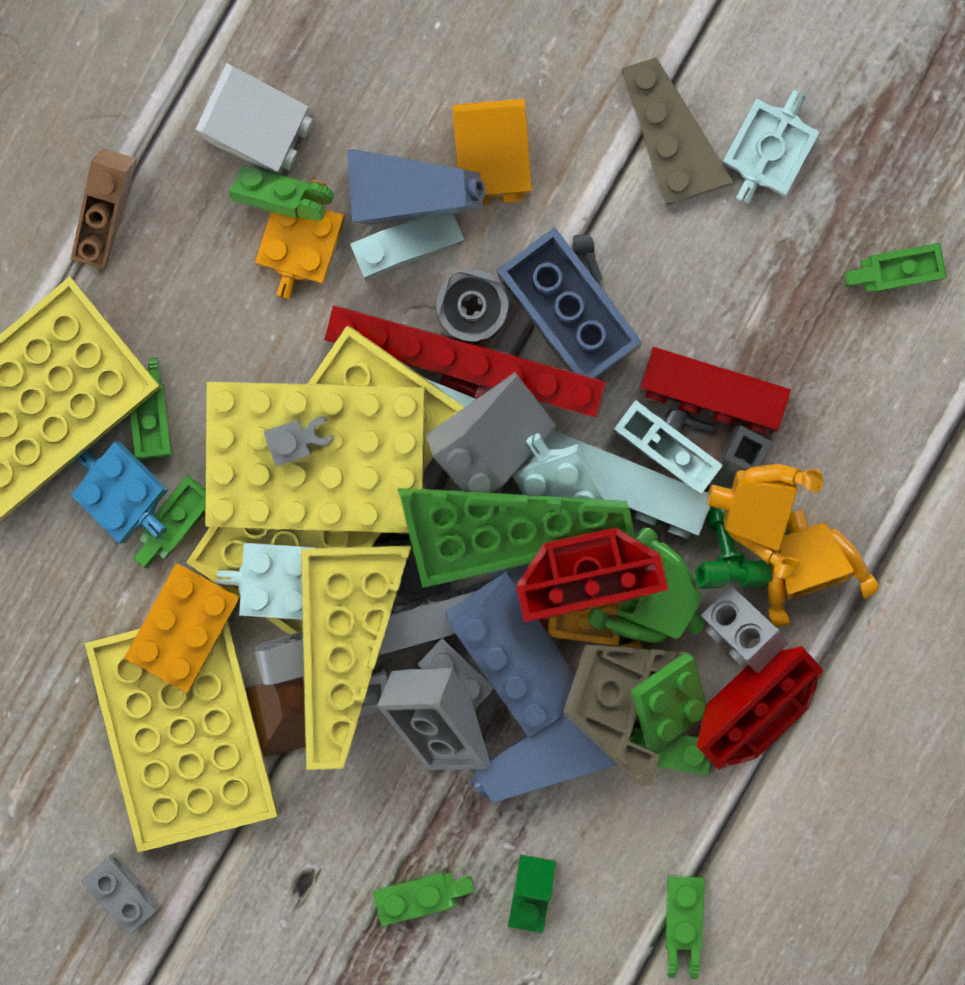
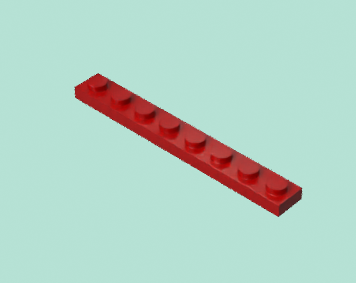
(471, 361)

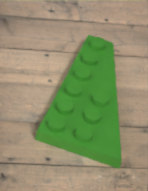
(488, 532)

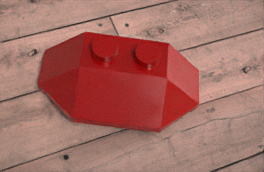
(589, 574)
(758, 708)

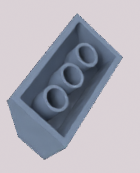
(514, 654)

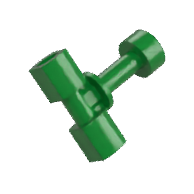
(731, 564)

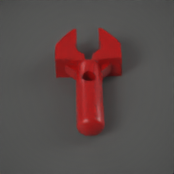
(463, 386)

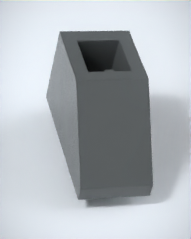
(740, 452)

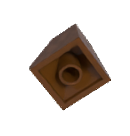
(279, 715)

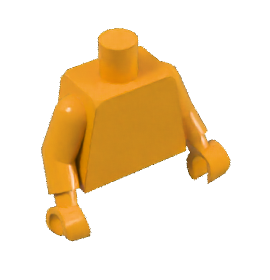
(760, 509)
(824, 560)

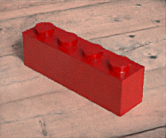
(715, 390)

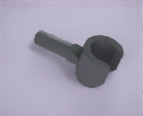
(585, 245)
(678, 418)

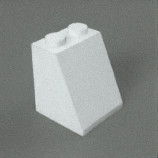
(254, 121)

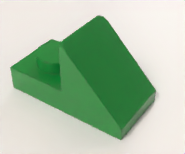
(531, 893)

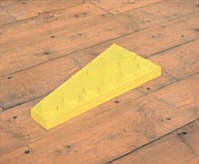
(344, 622)

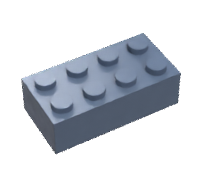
(568, 307)

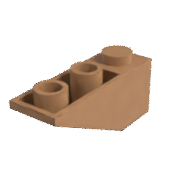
(102, 207)

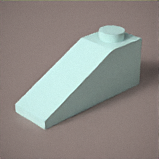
(405, 244)
(667, 447)

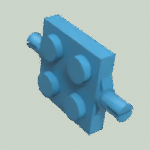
(120, 493)

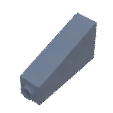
(406, 189)
(542, 760)

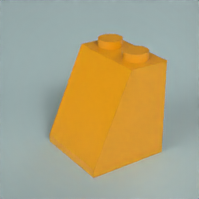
(494, 142)

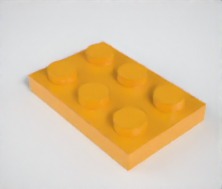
(182, 627)

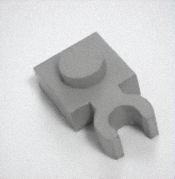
(292, 441)

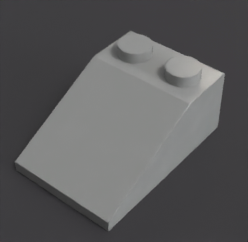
(489, 436)
(435, 718)

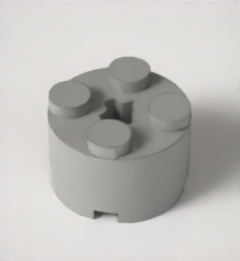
(461, 289)

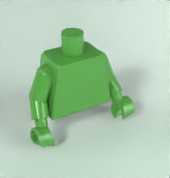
(662, 613)

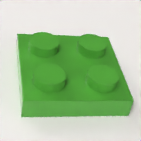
(669, 702)

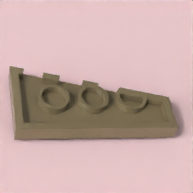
(674, 141)

